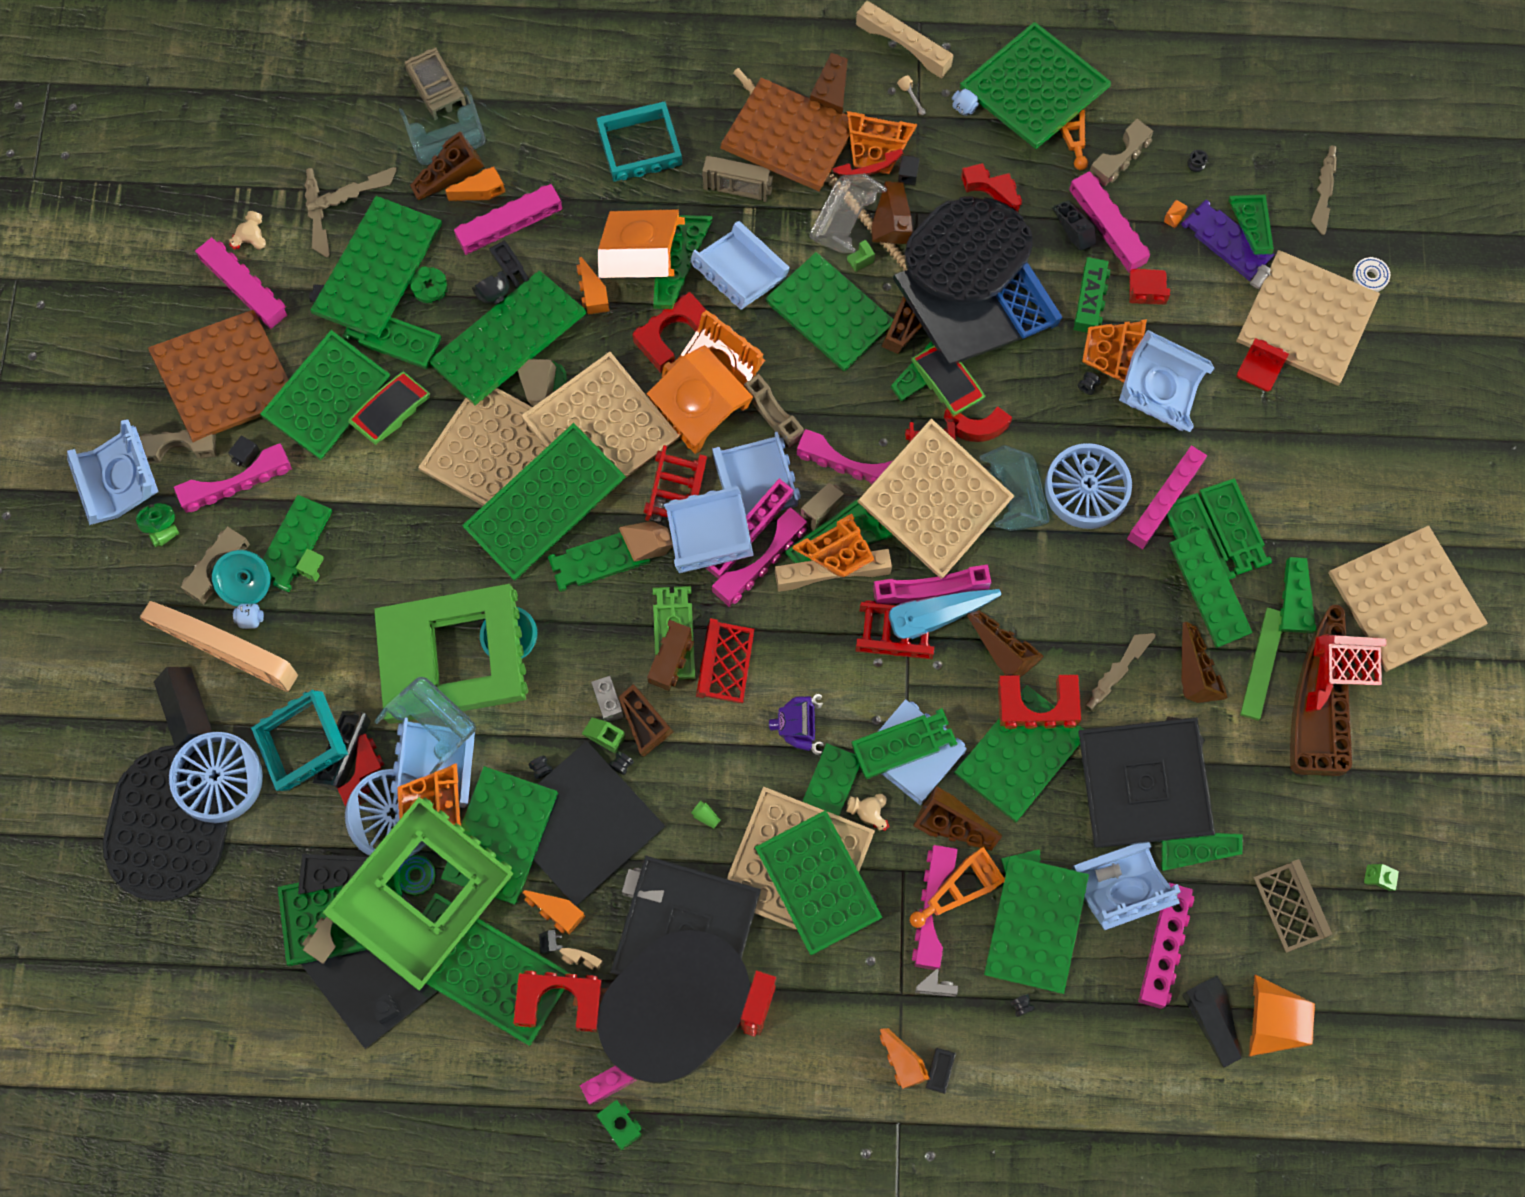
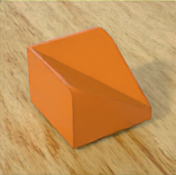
(1175, 214)

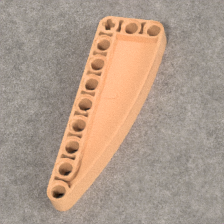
(222, 645)

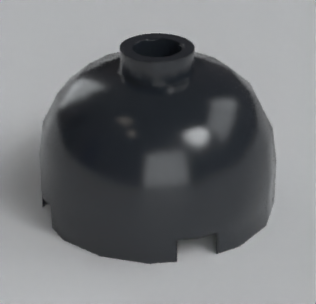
(492, 288)

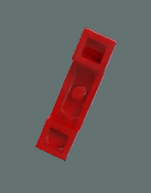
(891, 158)
(1318, 698)

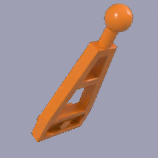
(1080, 162)
(985, 871)

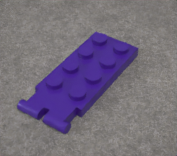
(1225, 239)

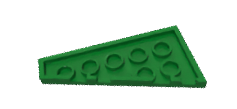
(685, 241)
(870, 529)

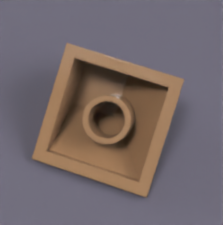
(646, 540)

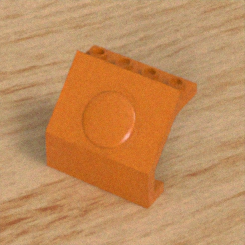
(638, 243)
(730, 348)
(698, 396)

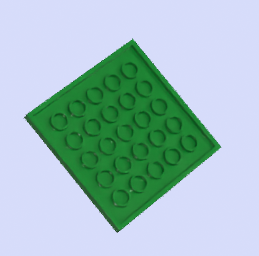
(1035, 85)

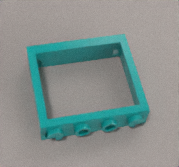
(634, 117)
(270, 755)

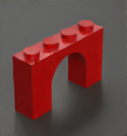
(647, 338)
(1015, 713)
(533, 987)
(758, 1003)

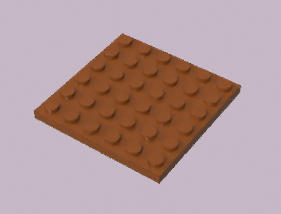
(788, 134)
(220, 374)

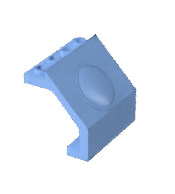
(1164, 380)
(113, 476)
(1135, 892)

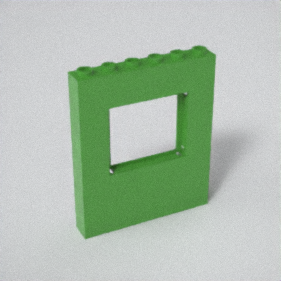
(410, 650)
(389, 923)

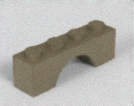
(1108, 166)
(778, 419)
(157, 445)
(199, 583)
(320, 944)

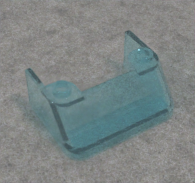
(430, 144)
(1022, 479)
(435, 714)

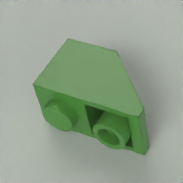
(604, 734)

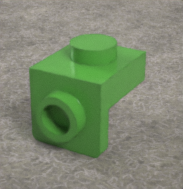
(1382, 876)

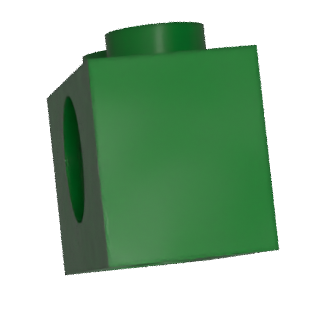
(608, 1118)

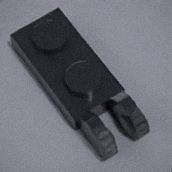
(508, 262)

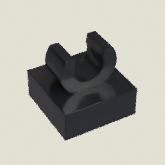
(548, 942)

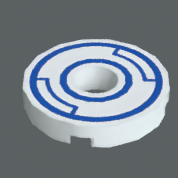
(1375, 266)

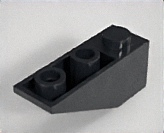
(1076, 226)

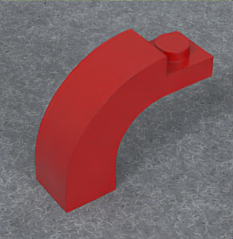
(982, 429)

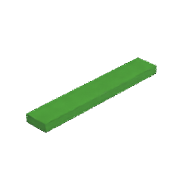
(1262, 665)

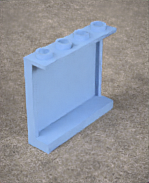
(740, 266)
(755, 470)
(709, 529)
(418, 757)
(921, 776)

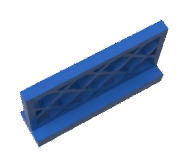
(1038, 296)

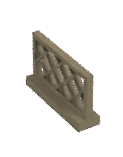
(1310, 904)

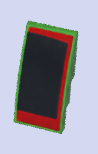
(951, 384)
(389, 407)

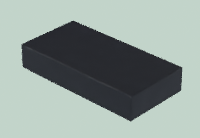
(940, 1070)

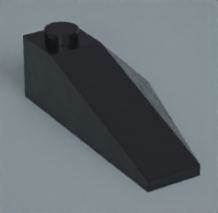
(1213, 1013)

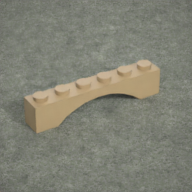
(929, 53)
(804, 573)

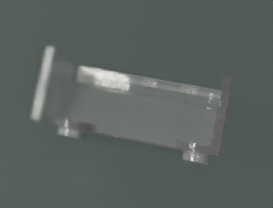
(842, 211)

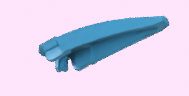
(918, 617)

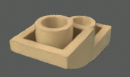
(575, 956)

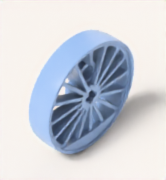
(1080, 486)
(252, 768)
(352, 813)

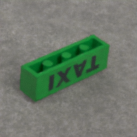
(1091, 294)

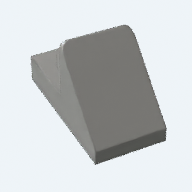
(930, 986)

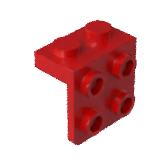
(1148, 286)
(1262, 365)

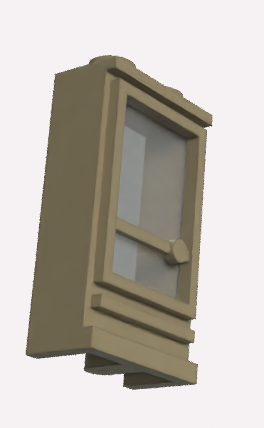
(434, 81)
(737, 178)

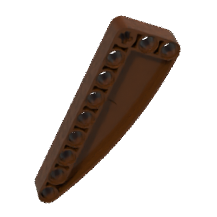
(1315, 732)

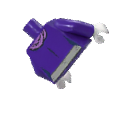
(797, 722)

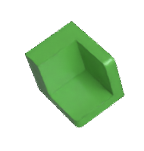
(862, 257)
(309, 565)

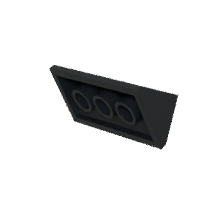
(182, 704)
(351, 727)

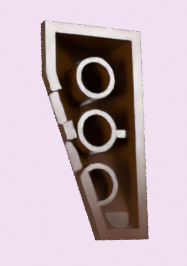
(450, 166)
(892, 217)
(1008, 653)
(1198, 676)
(950, 818)

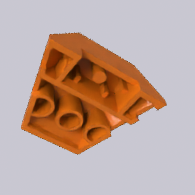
(875, 137)
(1112, 347)
(838, 549)
(438, 787)
(1279, 1019)

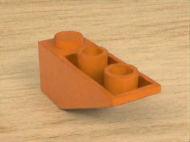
(478, 187)
(594, 290)
(560, 910)
(906, 1062)

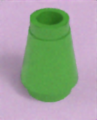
(162, 537)
(705, 815)

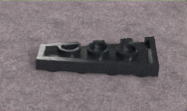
(326, 871)

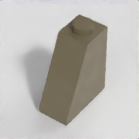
(537, 379)
(822, 506)

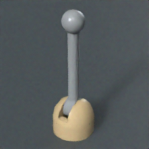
(906, 84)

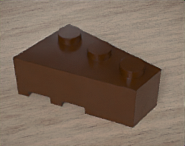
(831, 84)
(902, 328)
(671, 656)
(645, 722)

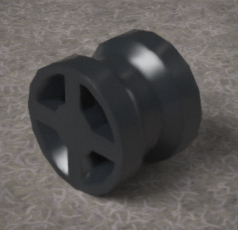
(1197, 156)
(1089, 383)
(621, 763)
(540, 767)
(1022, 1005)

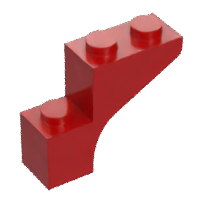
(1000, 187)
(366, 764)

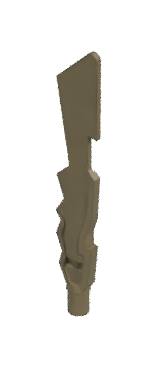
(352, 190)
(1321, 213)
(319, 236)
(1118, 670)

